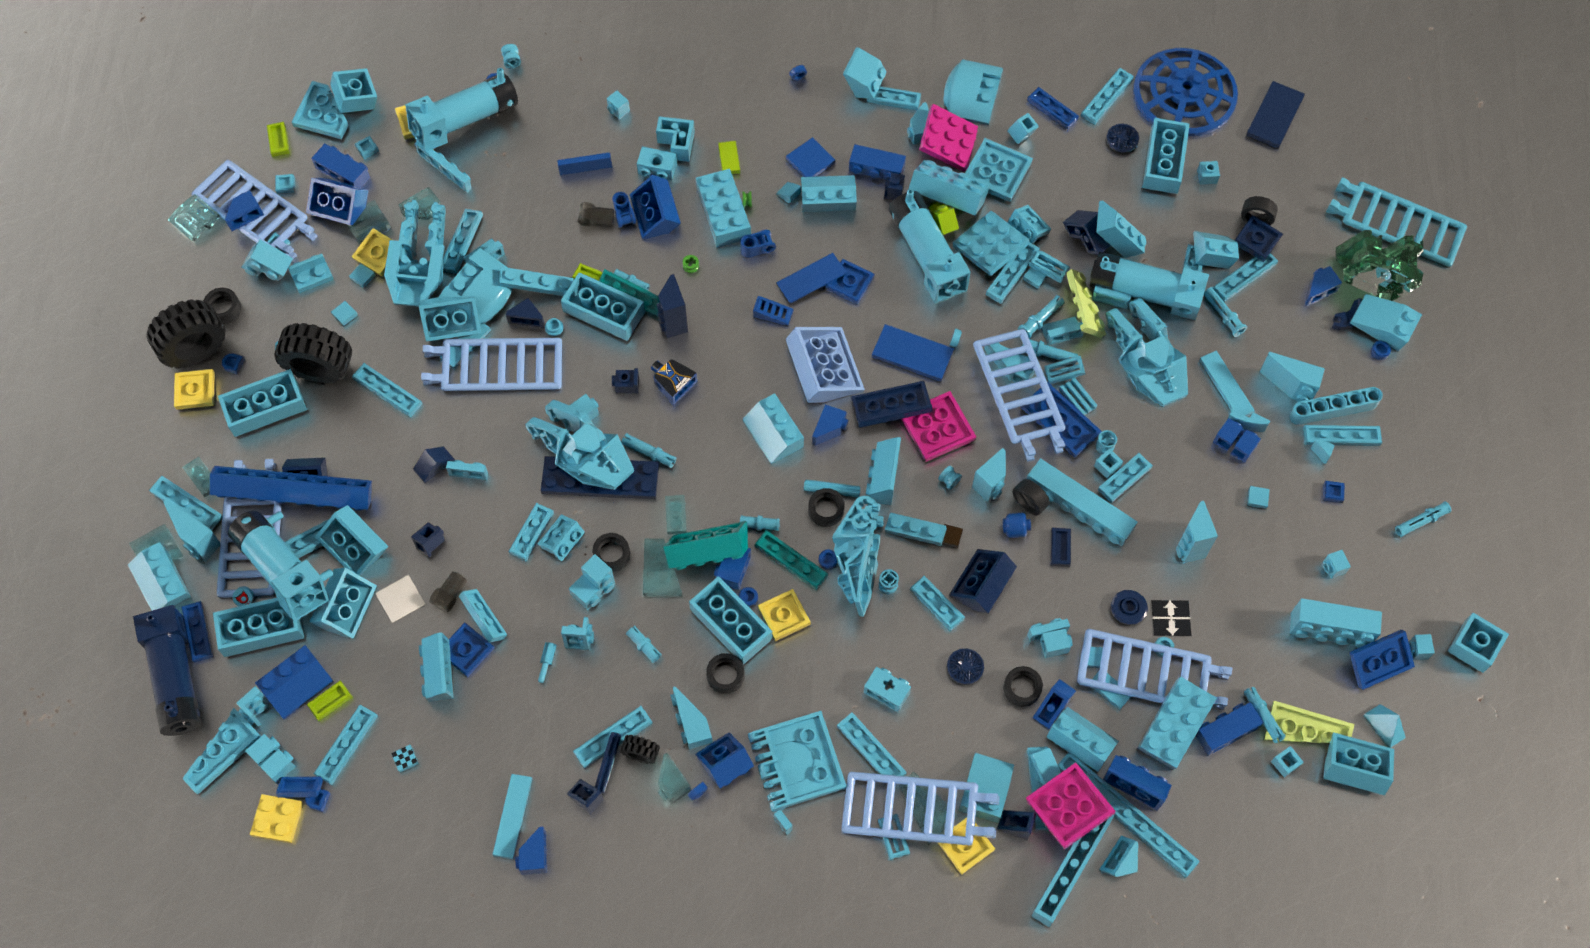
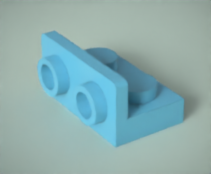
(1029, 223)
(310, 273)
(561, 537)
(578, 637)
(251, 704)

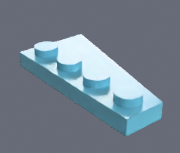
(226, 747)

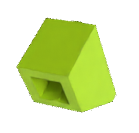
(944, 217)

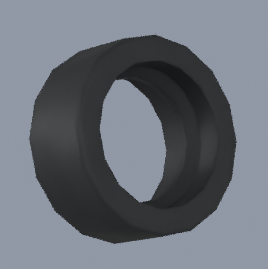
(1262, 204)
(221, 293)
(821, 494)
(1030, 497)
(613, 538)
(725, 658)
(1024, 671)

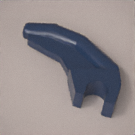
(1345, 317)

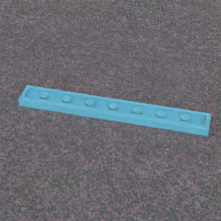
(1138, 823)

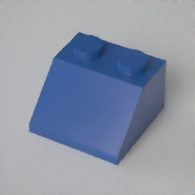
(725, 760)

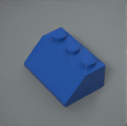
(336, 200)
(654, 207)
(294, 682)
(1137, 782)

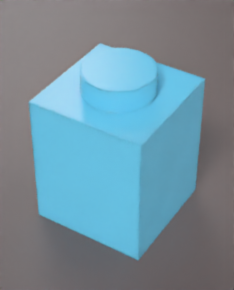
(1022, 128)
(588, 405)
(1055, 643)

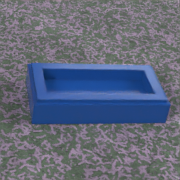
(299, 787)

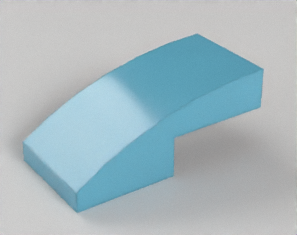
(1255, 423)

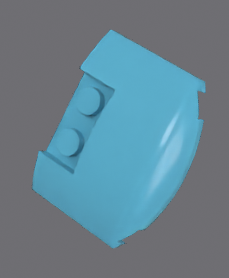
(972, 90)
(480, 279)

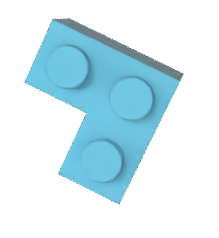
(678, 134)
(267, 260)
(594, 582)

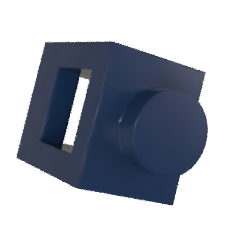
(894, 186)
(626, 381)
(428, 538)

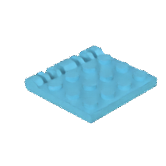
(800, 759)

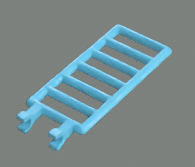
(1347, 212)

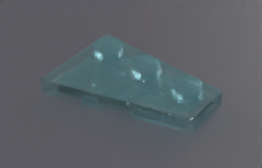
(657, 577)
(920, 808)

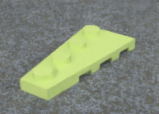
(1087, 308)
(1306, 726)

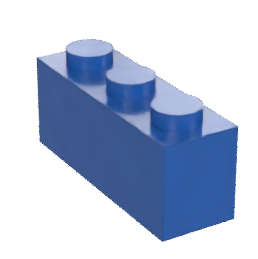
(875, 162)
(340, 166)
(1228, 728)

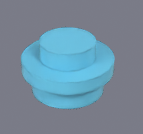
(554, 327)

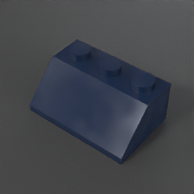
(672, 309)
(983, 580)

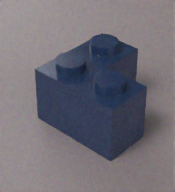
(1083, 226)

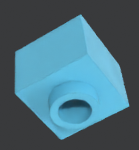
(617, 104)
(1208, 172)
(1111, 459)
(1336, 564)
(1421, 647)
(1291, 758)

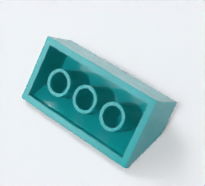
(707, 545)

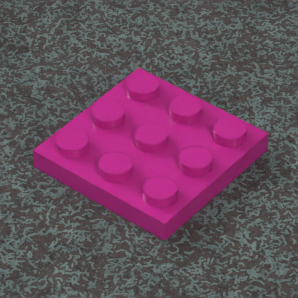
(948, 138)
(941, 429)
(1070, 805)

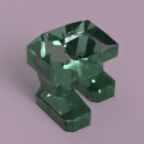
(1379, 271)

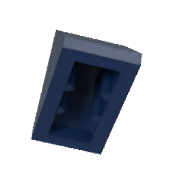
(525, 314)
(432, 462)
(586, 796)
(1017, 823)

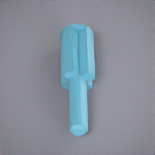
(546, 659)

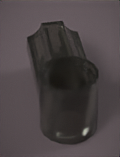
(590, 214)
(446, 595)

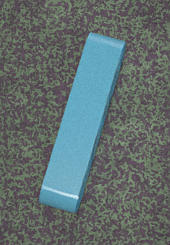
(1329, 411)

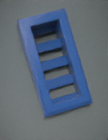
(764, 315)

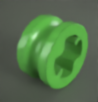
(747, 199)
(686, 260)

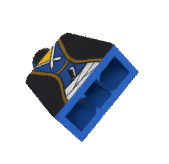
(673, 379)

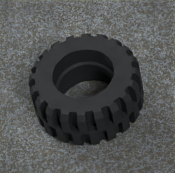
(186, 333)
(313, 353)

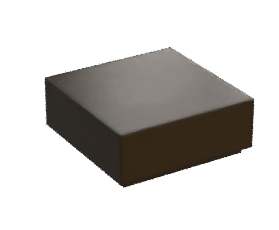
(952, 536)

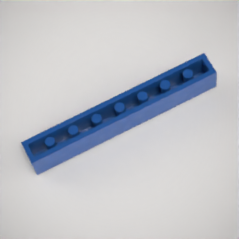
(290, 487)

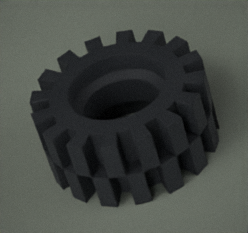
(640, 749)

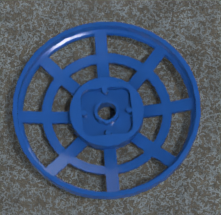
(1186, 97)

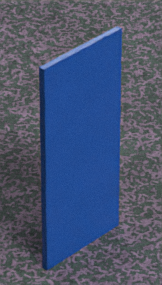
(811, 278)

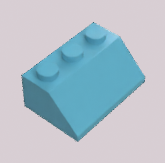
(828, 193)
(1119, 232)
(773, 429)
(884, 471)
(1198, 536)
(351, 540)
(158, 577)
(347, 603)
(436, 668)
(1082, 739)
(1359, 764)

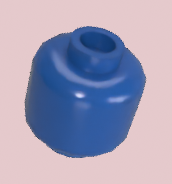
(1016, 525)

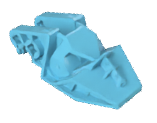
(406, 277)
(1152, 366)
(588, 453)
(858, 550)

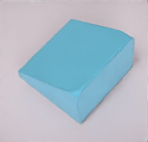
(789, 192)
(1322, 449)

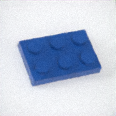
(1382, 659)

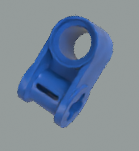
(623, 212)
(758, 244)

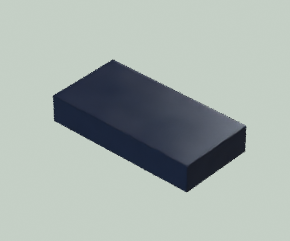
(1060, 547)

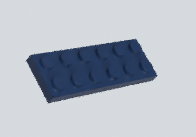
(639, 485)

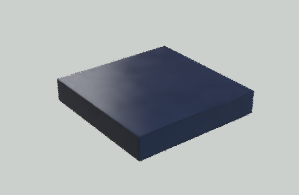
(1258, 238)

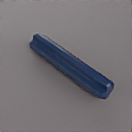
(607, 761)

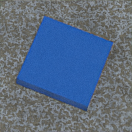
(810, 159)
(853, 284)
(468, 649)

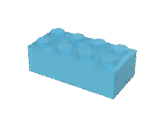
(1166, 155)
(949, 187)
(723, 207)
(603, 306)
(262, 403)
(730, 620)
(1335, 623)
(254, 627)
(1176, 723)

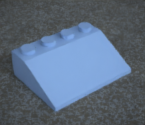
(824, 363)

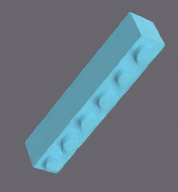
(1083, 503)
(1068, 874)

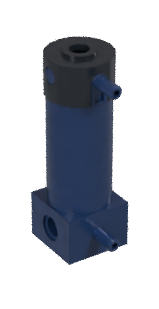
(164, 640)

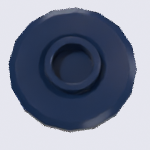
(1122, 138)
(1129, 607)
(965, 666)

